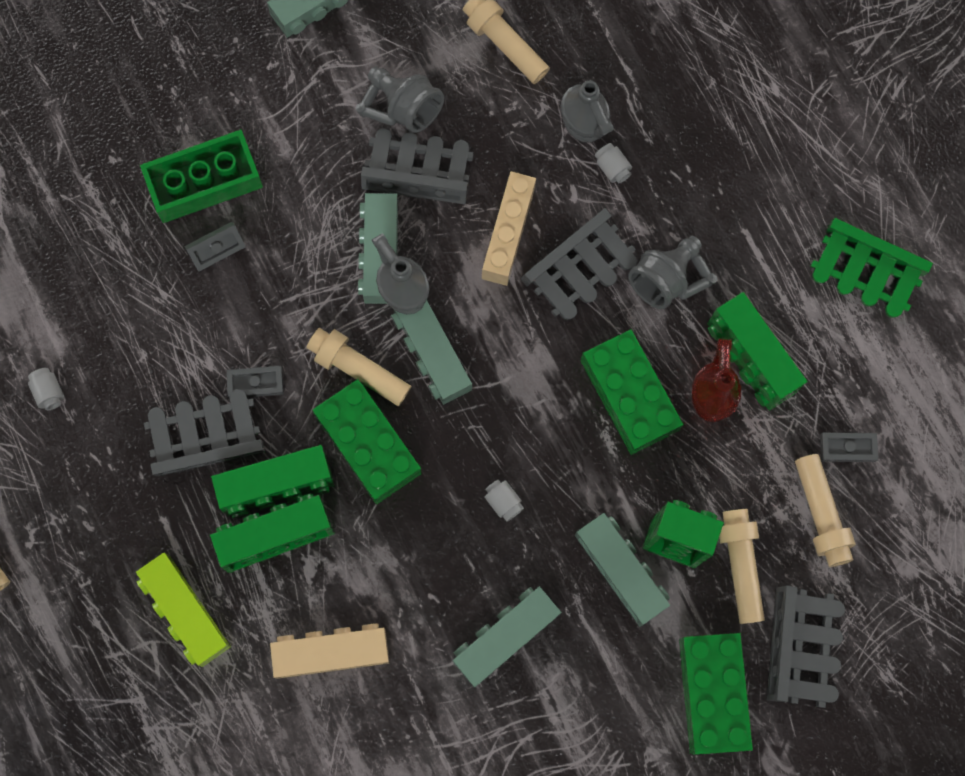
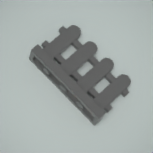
(414, 181)
(572, 275)
(191, 443)
(789, 628)

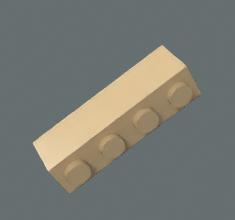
(508, 228)
(329, 652)

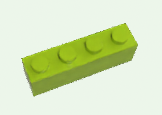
(182, 609)

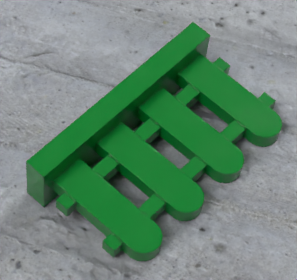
(884, 267)

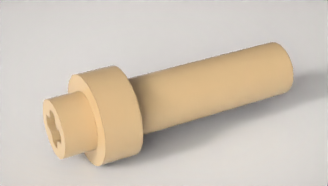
(487, 19)
(332, 350)
(738, 535)
(833, 539)

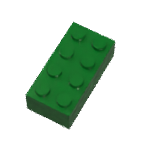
(201, 176)
(756, 352)
(631, 392)
(367, 441)
(273, 482)
(271, 533)
(683, 534)
(715, 694)

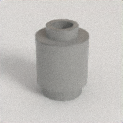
(613, 163)
(45, 389)
(503, 500)

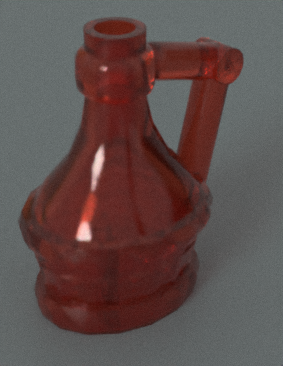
(717, 386)

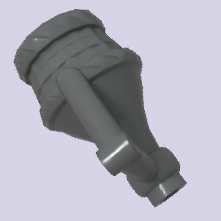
(409, 100)
(586, 112)
(663, 277)
(400, 279)

